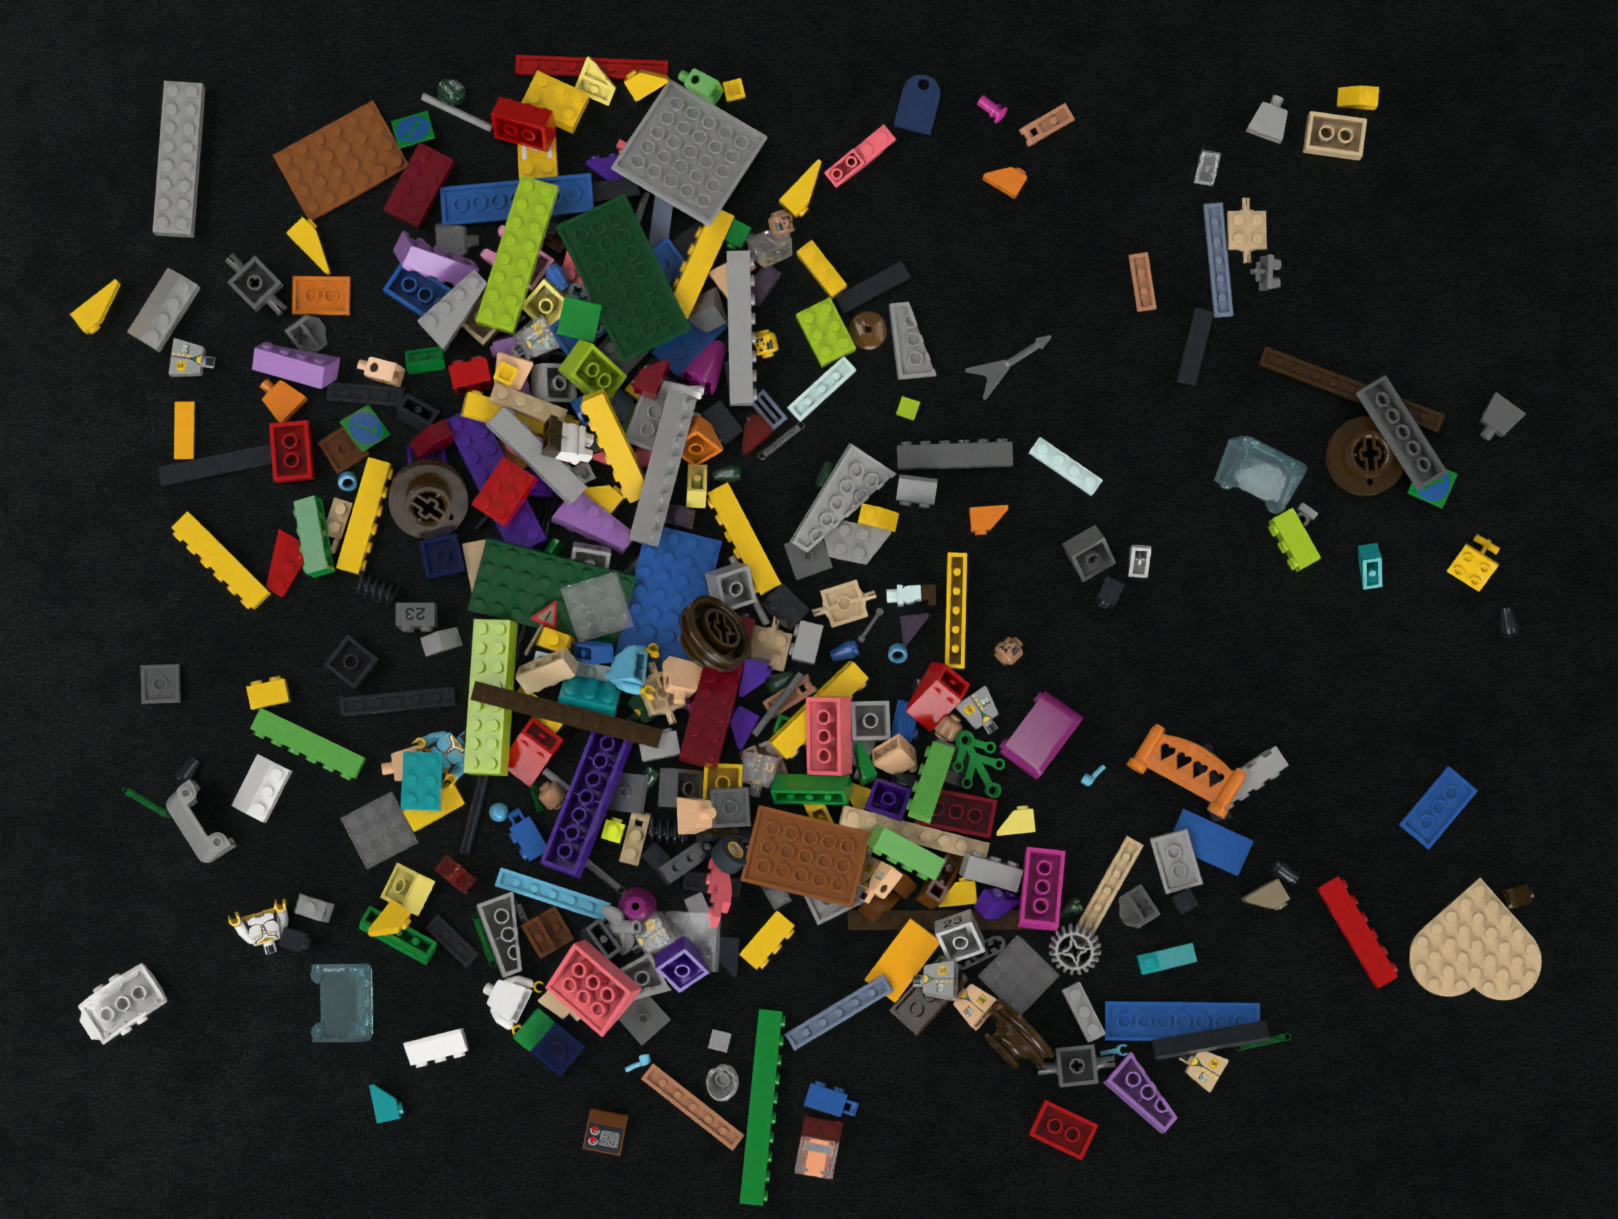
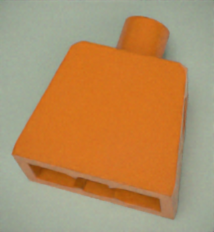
(282, 399)

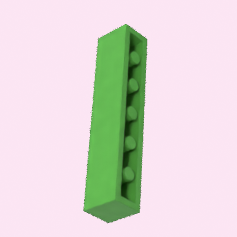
(308, 743)

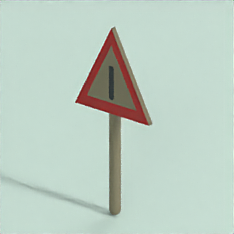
(545, 617)

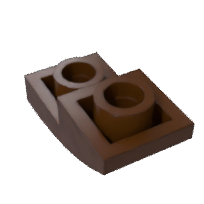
(878, 905)

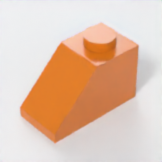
(1007, 180)
(984, 518)

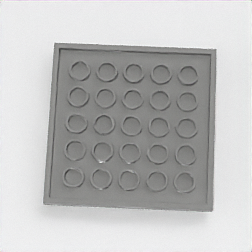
(689, 153)

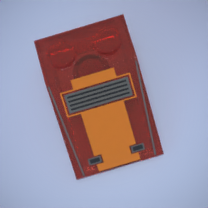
(818, 1147)

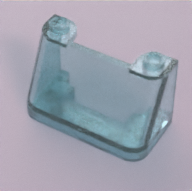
(1260, 471)
(344, 1002)

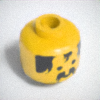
(765, 343)

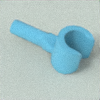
(1088, 780)
(1114, 1051)
(644, 1060)

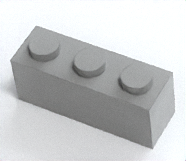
(991, 871)
(1083, 1012)

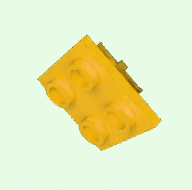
(1474, 566)

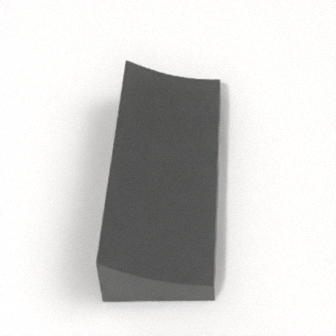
(1401, 432)

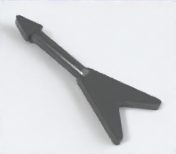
(996, 371)

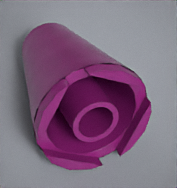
(706, 367)
(643, 897)

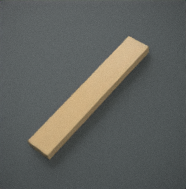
(1109, 885)

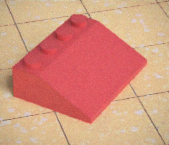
(592, 987)

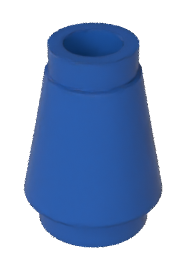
(557, 276)
(845, 651)

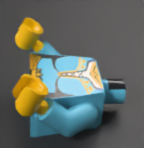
(629, 669)
(451, 747)

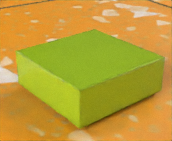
(907, 408)

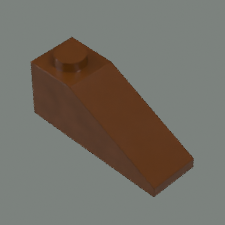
(935, 891)

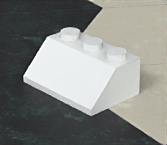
(261, 788)
(436, 1047)

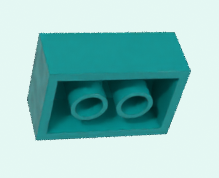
(590, 695)
(422, 781)

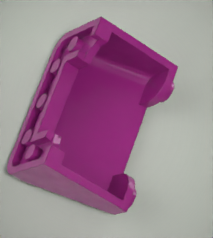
(1040, 734)

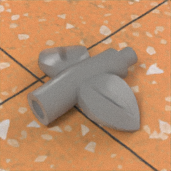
(621, 928)

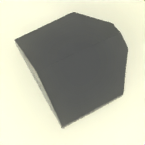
(708, 311)
(308, 334)
(1137, 907)

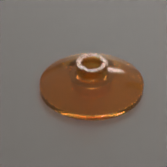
(868, 340)

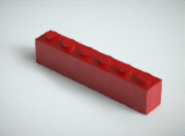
(1357, 932)

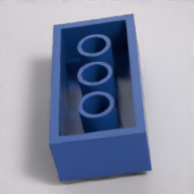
(415, 290)

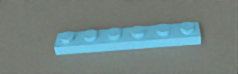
(551, 894)

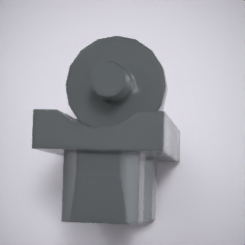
(1264, 272)

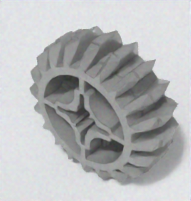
(1081, 946)

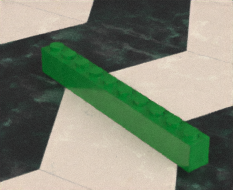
(761, 1106)

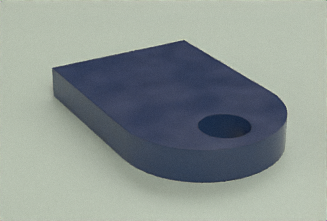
(918, 106)

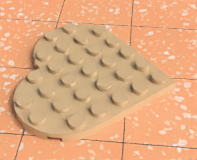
(1475, 946)

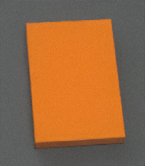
(321, 295)

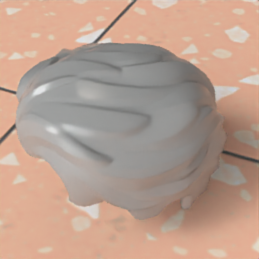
(722, 1082)

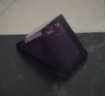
(910, 626)

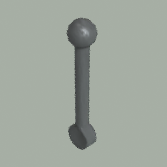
(861, 638)

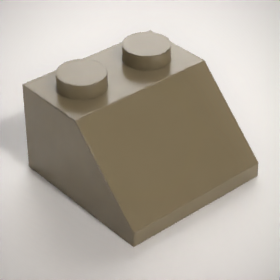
(1268, 896)

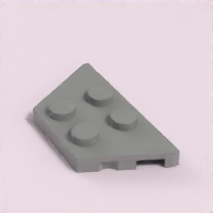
(854, 542)

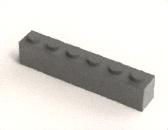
(956, 455)

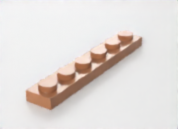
(692, 1107)

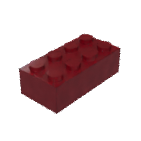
(419, 186)
(963, 814)

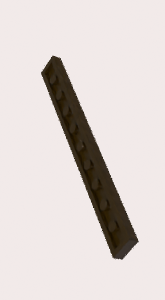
(1339, 384)
(566, 714)
(898, 918)

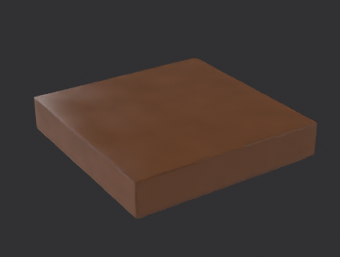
(341, 450)

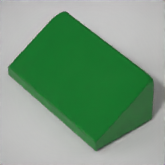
(425, 360)
(533, 1029)

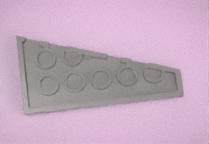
(844, 491)

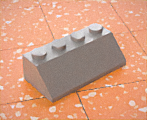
(163, 309)

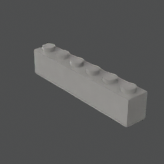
(529, 449)

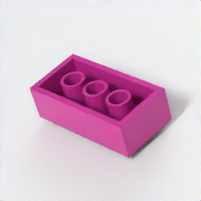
(1041, 889)

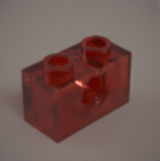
(456, 874)

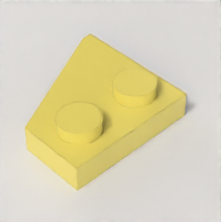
(595, 82)

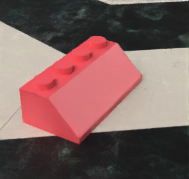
(829, 735)

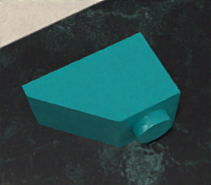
(1370, 566)
(385, 1105)

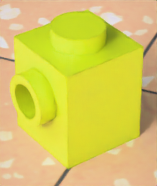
(613, 830)

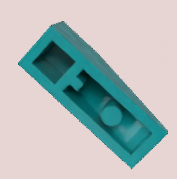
(1166, 958)

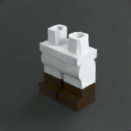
(566, 441)

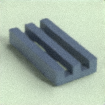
(778, 422)

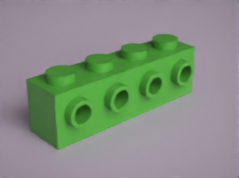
(931, 781)
(906, 852)

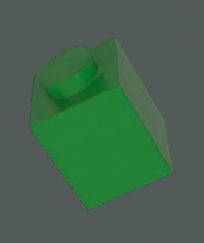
(737, 235)

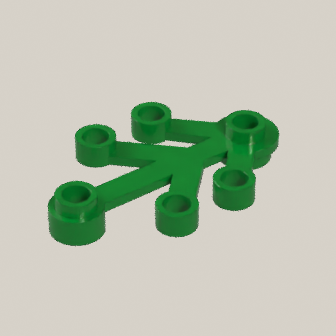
(976, 761)

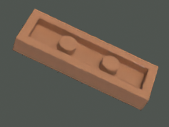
(1142, 282)

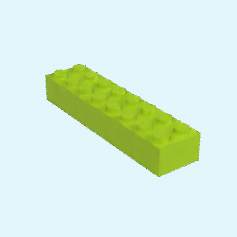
(517, 255)
(488, 725)

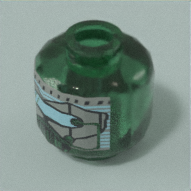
(451, 92)

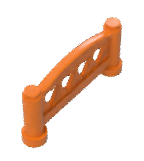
(1219, 794)

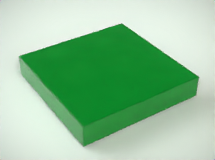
(579, 319)

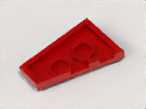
(285, 563)

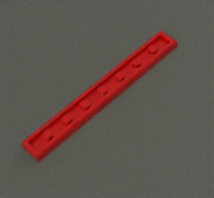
(573, 66)

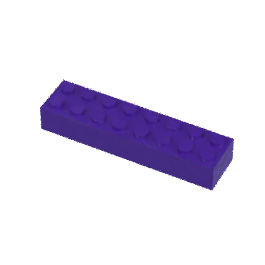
(482, 455)
(586, 804)

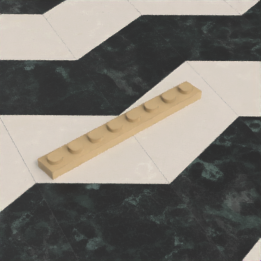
(913, 832)

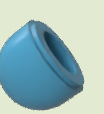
(347, 475)
(897, 647)
(498, 812)

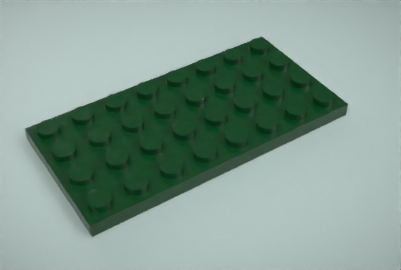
(623, 277)
(522, 581)

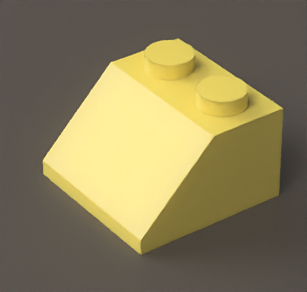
(545, 301)
(408, 888)

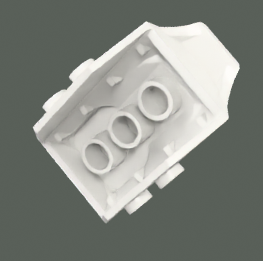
(121, 1004)

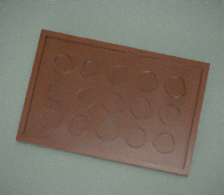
(341, 161)
(805, 856)

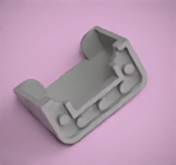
(205, 847)

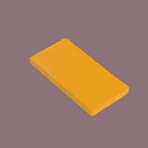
(904, 957)

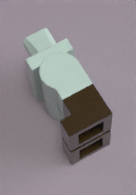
(912, 594)

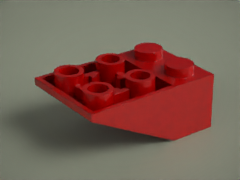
(936, 695)
(532, 751)

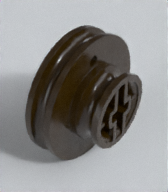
(1351, 469)
(424, 482)
(714, 634)
(1016, 1037)

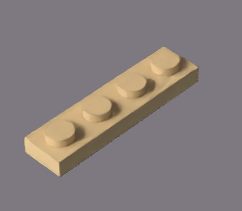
(525, 404)

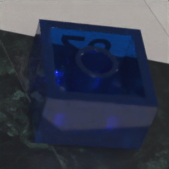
(442, 556)
(558, 1049)

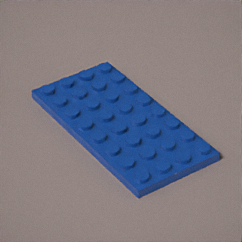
(664, 585)

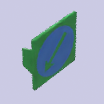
(412, 129)
(365, 428)
(1437, 491)

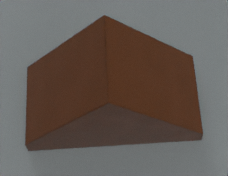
(905, 885)

